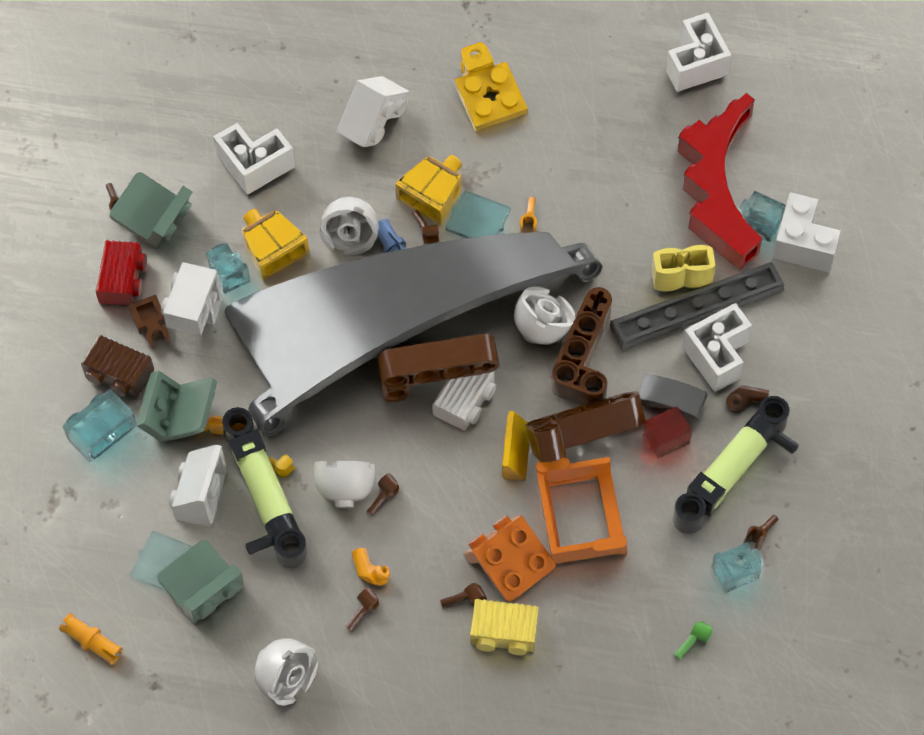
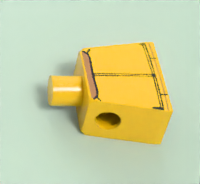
(431, 187)
(272, 242)

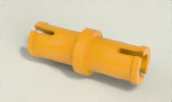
(90, 638)

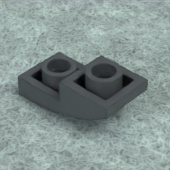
(669, 393)

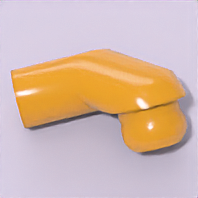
(367, 572)

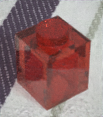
(666, 432)

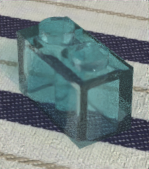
(99, 425)

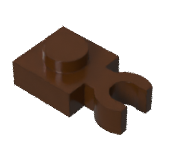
(149, 319)

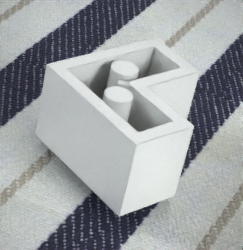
(701, 56)
(369, 108)
(254, 162)
(801, 240)
(193, 299)
(713, 346)

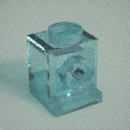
(762, 214)
(229, 266)
(733, 575)

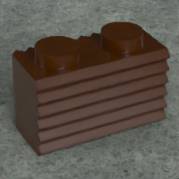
(117, 366)

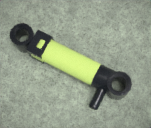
(709, 488)
(265, 490)

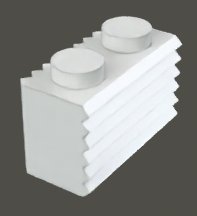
(462, 398)

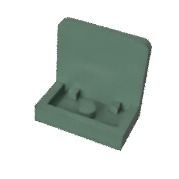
(150, 209)
(175, 409)
(200, 580)

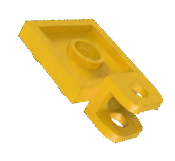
(483, 76)

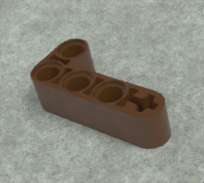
(584, 343)
(435, 362)
(582, 424)

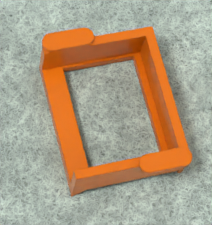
(564, 472)

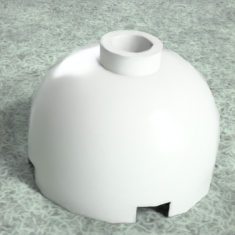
(349, 225)
(542, 317)
(344, 481)
(284, 669)

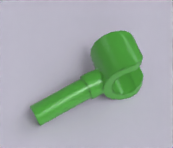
(699, 631)

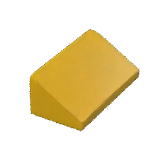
(515, 448)

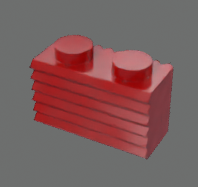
(119, 273)

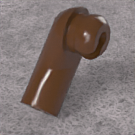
(744, 396)

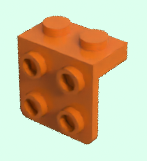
(511, 556)

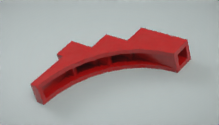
(715, 214)

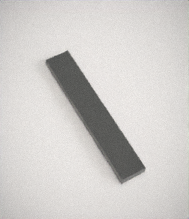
(696, 305)

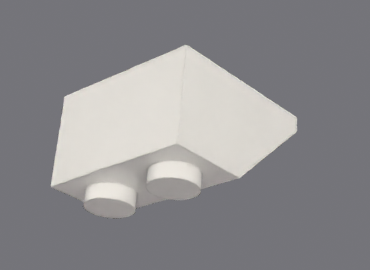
(199, 486)

